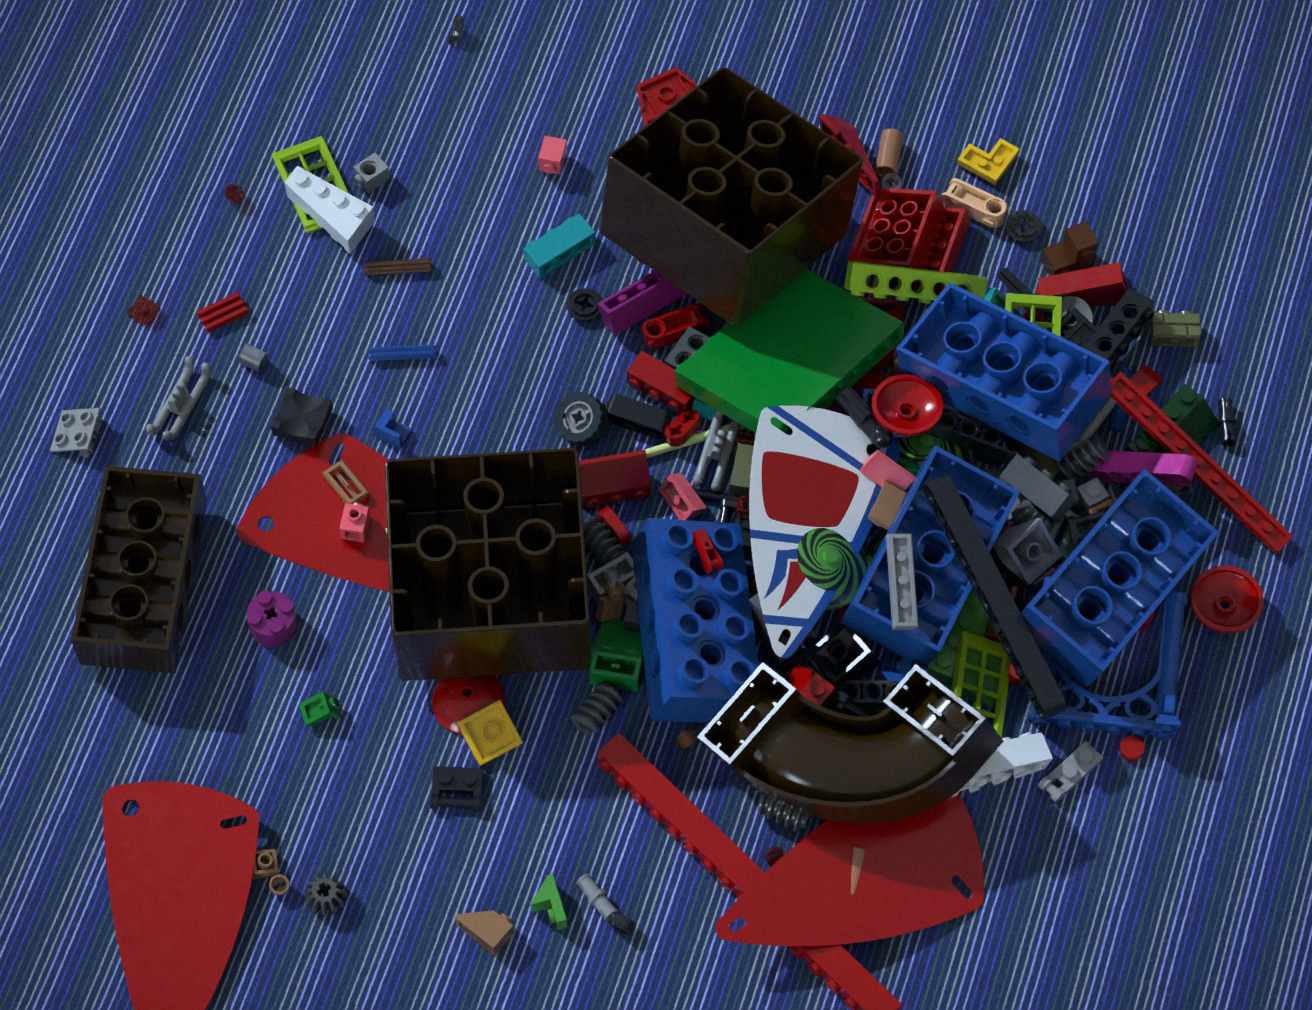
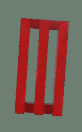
(221, 309)

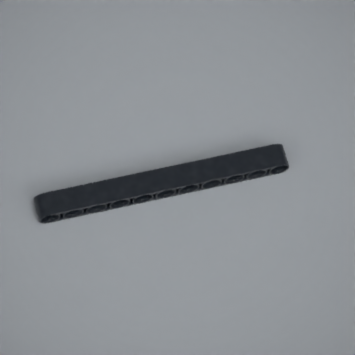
(994, 597)

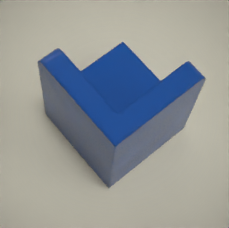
(390, 430)

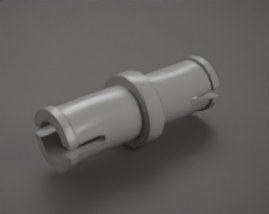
(597, 897)

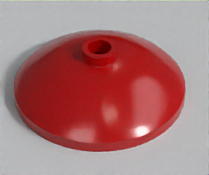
(911, 396)
(1229, 587)
(452, 706)

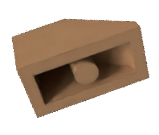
(486, 929)

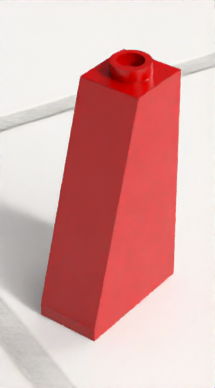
(1095, 285)

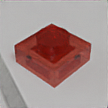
(144, 310)

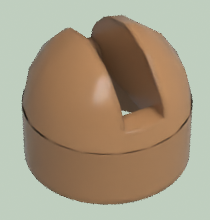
(275, 880)

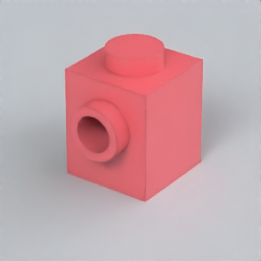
(552, 155)
(354, 522)

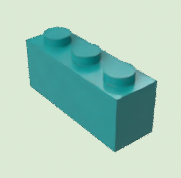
(559, 245)

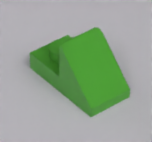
(549, 898)

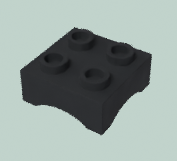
(302, 417)

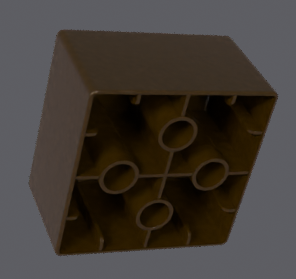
(729, 195)
(487, 564)

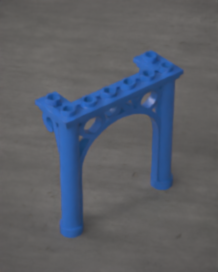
(1167, 674)

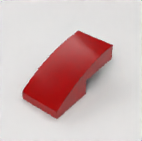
(1146, 380)

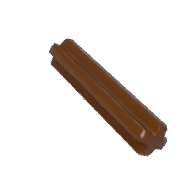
(398, 266)

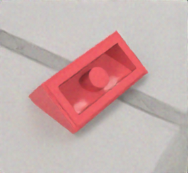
(881, 468)
(681, 497)

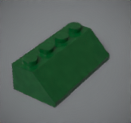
(1188, 412)

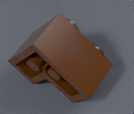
(1073, 253)

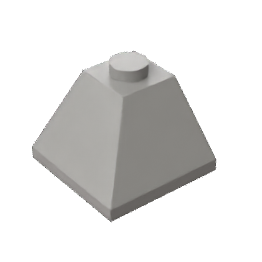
(1027, 550)

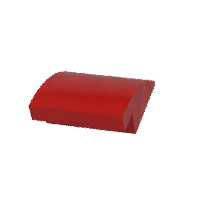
(911, 232)

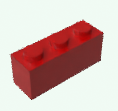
(658, 382)

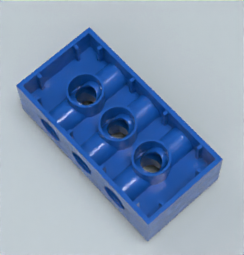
(1006, 371)
(1173, 542)
(941, 585)
(692, 621)

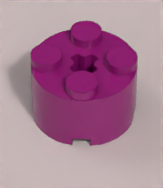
(272, 618)

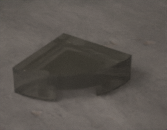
(458, 23)

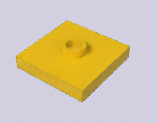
(489, 732)

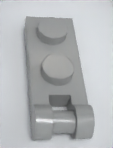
(1071, 771)

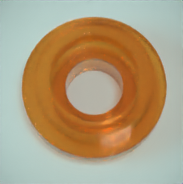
(686, 739)

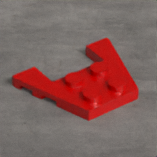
(662, 92)

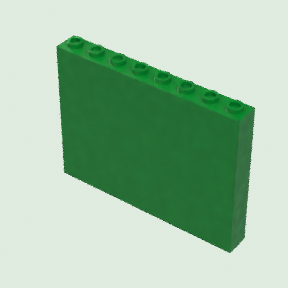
(790, 352)

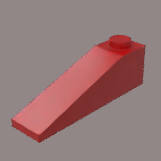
(847, 135)

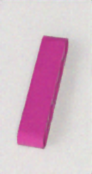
(1126, 466)

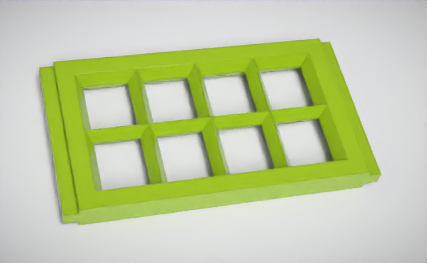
(298, 151)
(1037, 301)
(986, 646)

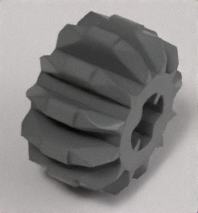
(1028, 511)
(322, 903)

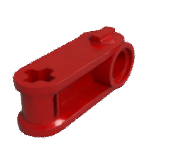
(673, 326)

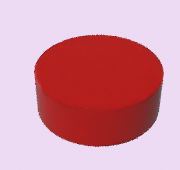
(1131, 748)

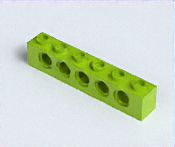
(859, 271)

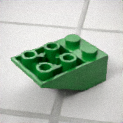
(617, 657)

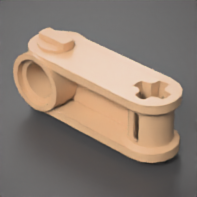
(976, 202)

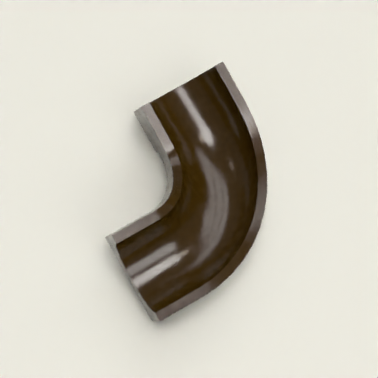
(846, 763)

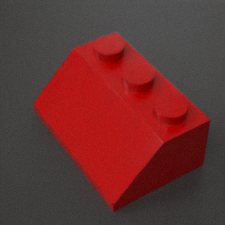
(614, 479)
(811, 685)

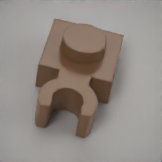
(611, 604)

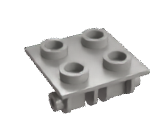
(77, 431)

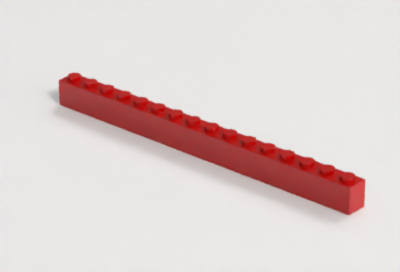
(732, 866)

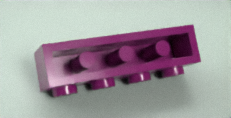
(637, 301)

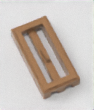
(355, 498)

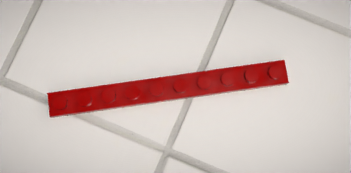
(1207, 472)

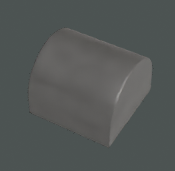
(253, 358)

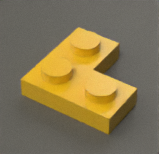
(991, 165)

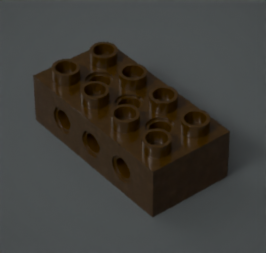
(119, 549)

